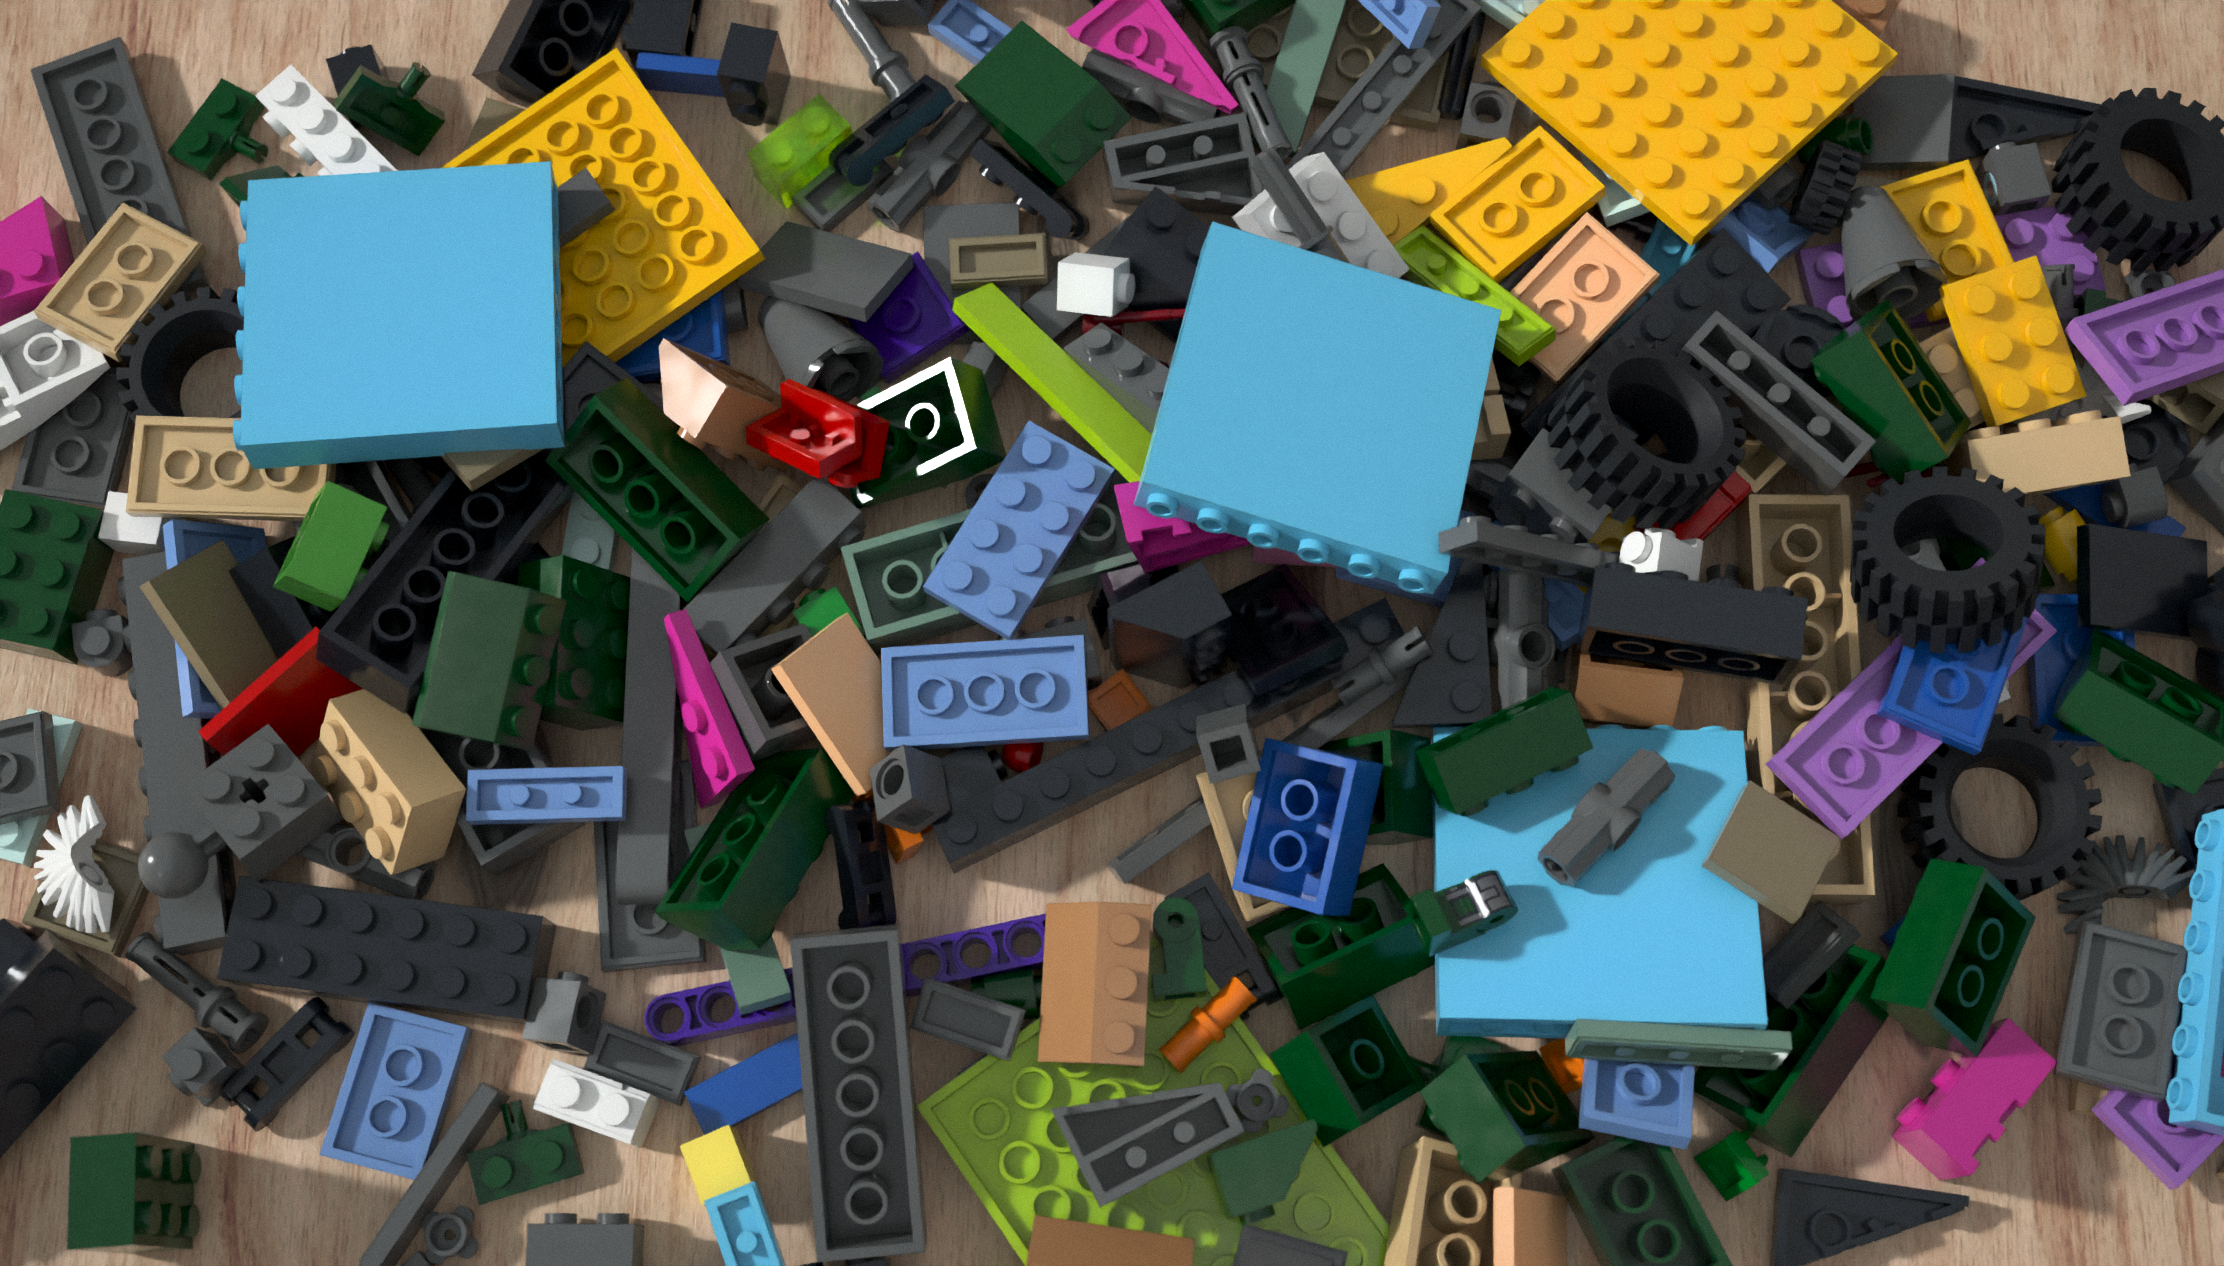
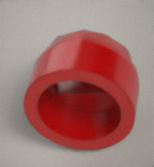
(1022, 755)

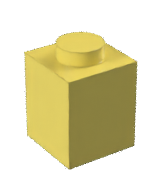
(717, 1162)

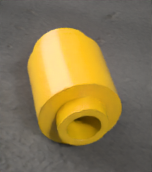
(2062, 541)

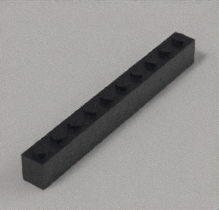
(1137, 750)

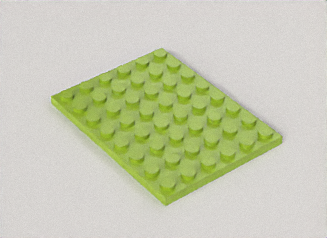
(1020, 1165)

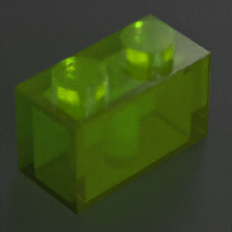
(798, 149)

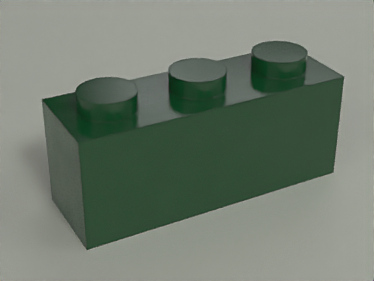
(1505, 751)

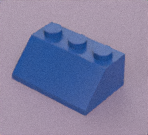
(1307, 827)

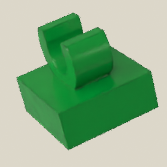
(1732, 1164)

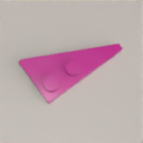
(1153, 43)
(712, 737)

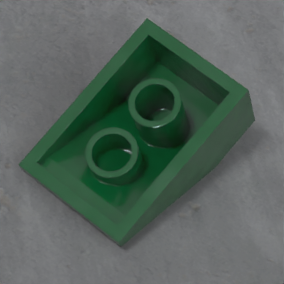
(1042, 104)
(936, 433)
(1503, 1113)

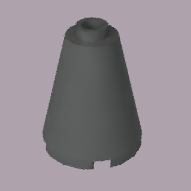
(1885, 257)
(819, 349)

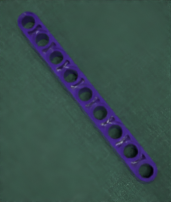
(949, 948)

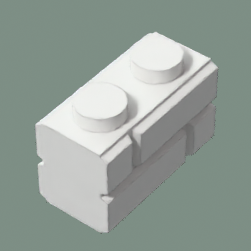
(596, 1103)

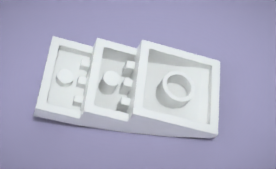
(40, 374)

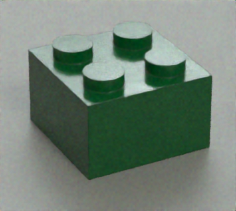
(1347, 1070)

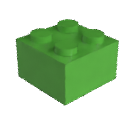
(331, 547)

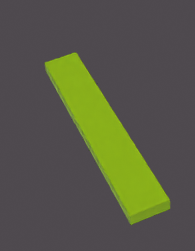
(1056, 378)

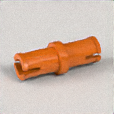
(1208, 1024)

